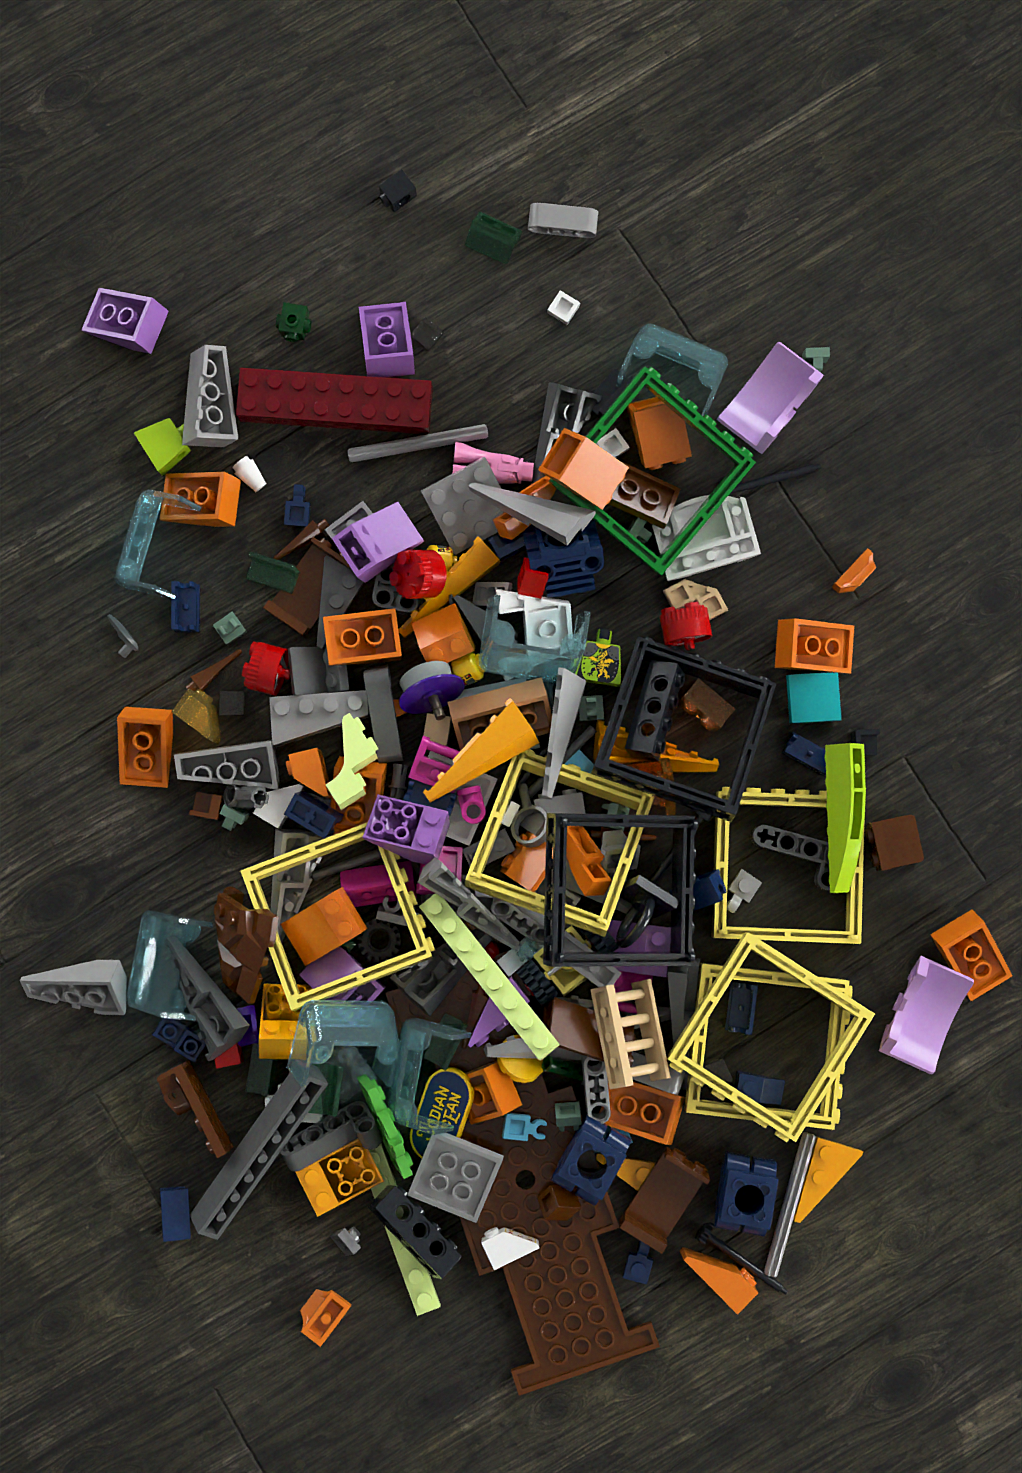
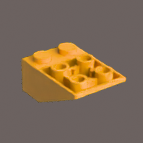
(277, 1022)
(339, 1177)

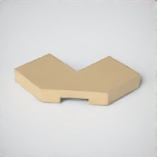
(688, 591)

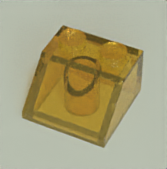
(199, 712)

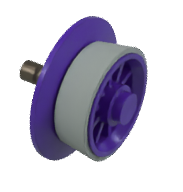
(429, 688)

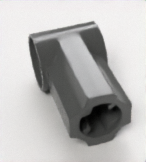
(245, 796)

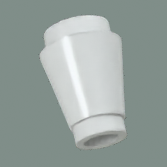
(249, 473)

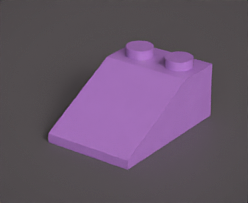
(125, 319)
(387, 340)
(651, 940)

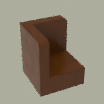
(207, 806)
(558, 1203)

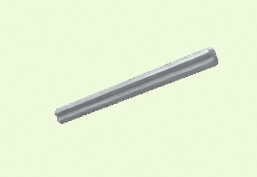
(417, 443)
(789, 1204)

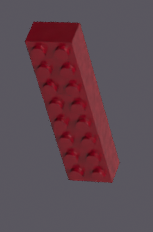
(334, 401)

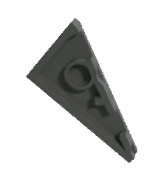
(337, 593)

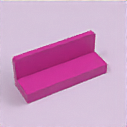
(373, 883)

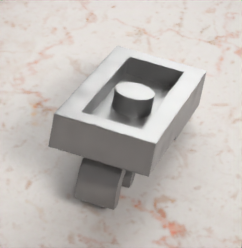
(501, 847)
(393, 913)
(347, 1240)

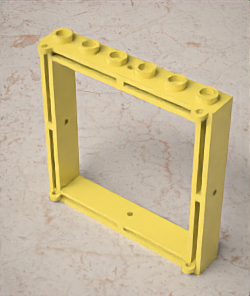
(574, 777)
(721, 844)
(406, 900)
(828, 1073)
(829, 1114)

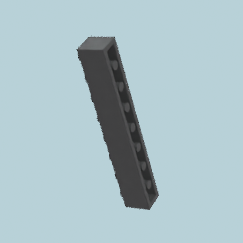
(256, 1153)

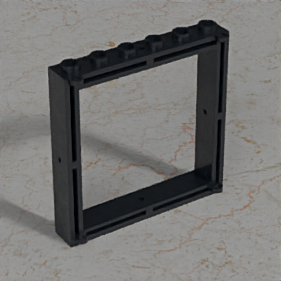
(710, 671)
(683, 879)

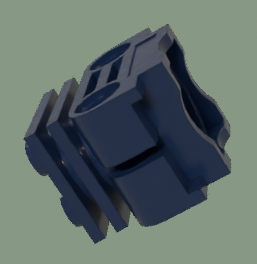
(569, 565)
(590, 1136)
(735, 1174)

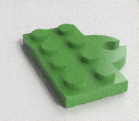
(384, 1118)

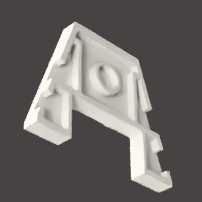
(544, 619)

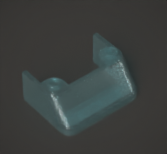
(683, 350)
(139, 536)
(528, 662)
(153, 978)
(344, 1023)
(413, 1040)

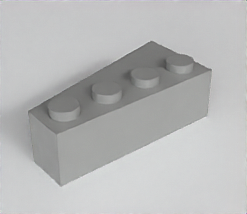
(209, 400)
(311, 714)
(236, 764)

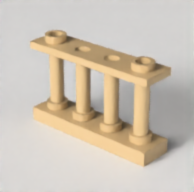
(612, 1035)

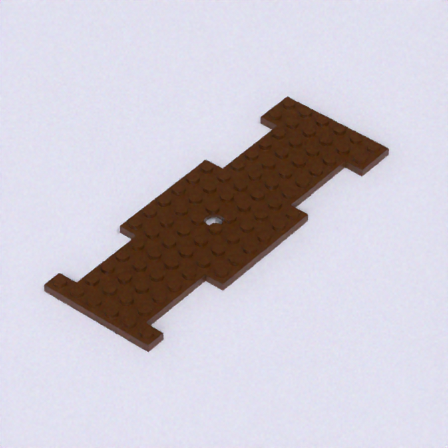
(564, 1285)

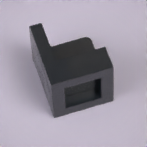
(868, 738)

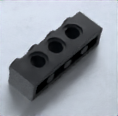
(658, 675)
(385, 1208)

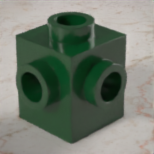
(293, 322)

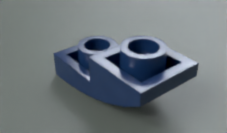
(180, 1037)

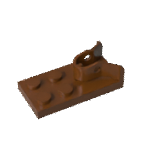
(645, 497)
(192, 1095)

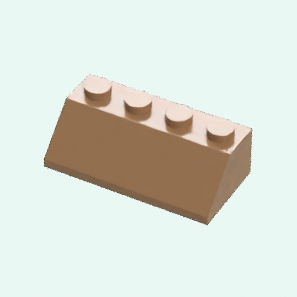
(473, 713)

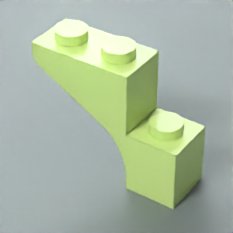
(357, 754)

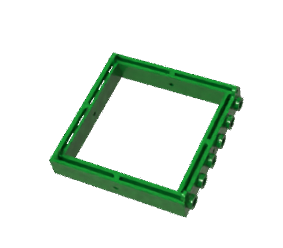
(704, 426)

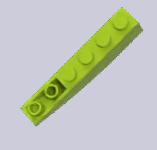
(845, 811)

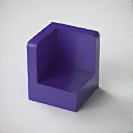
(253, 1018)

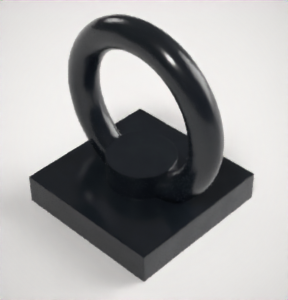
(648, 900)

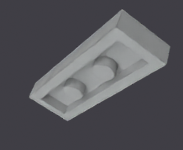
(598, 975)

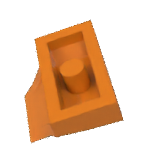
(856, 573)
(322, 1314)

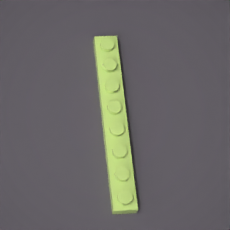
(489, 976)
(414, 1274)

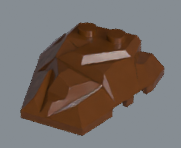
(243, 942)

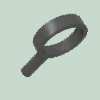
(527, 809)

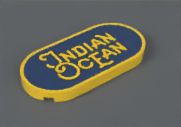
(444, 1099)

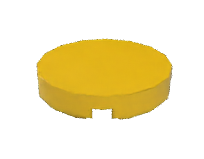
(520, 1069)

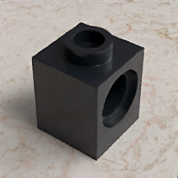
(397, 191)

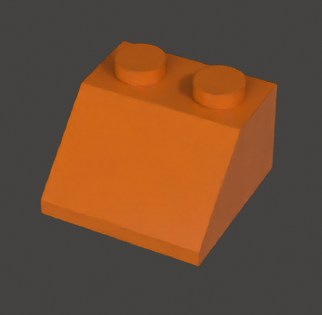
(443, 635)
(309, 769)
(526, 864)
(493, 1093)

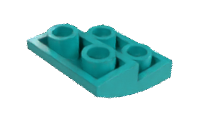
(813, 697)

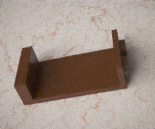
(302, 607)
(577, 1029)
(663, 1198)

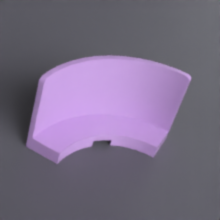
(769, 397)
(924, 1014)

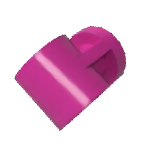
(468, 797)

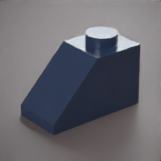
(759, 1087)

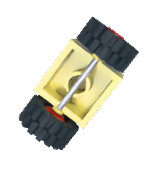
(562, 977)

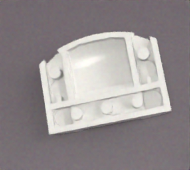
(721, 541)

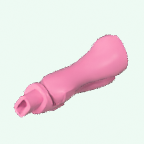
(505, 467)

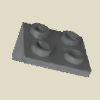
(312, 673)

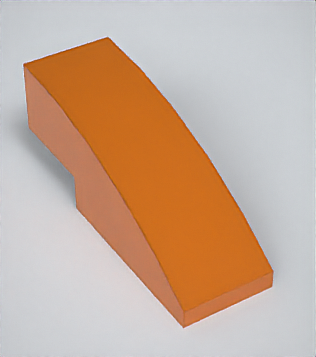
(511, 527)
(585, 861)

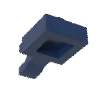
(297, 511)
(638, 1264)

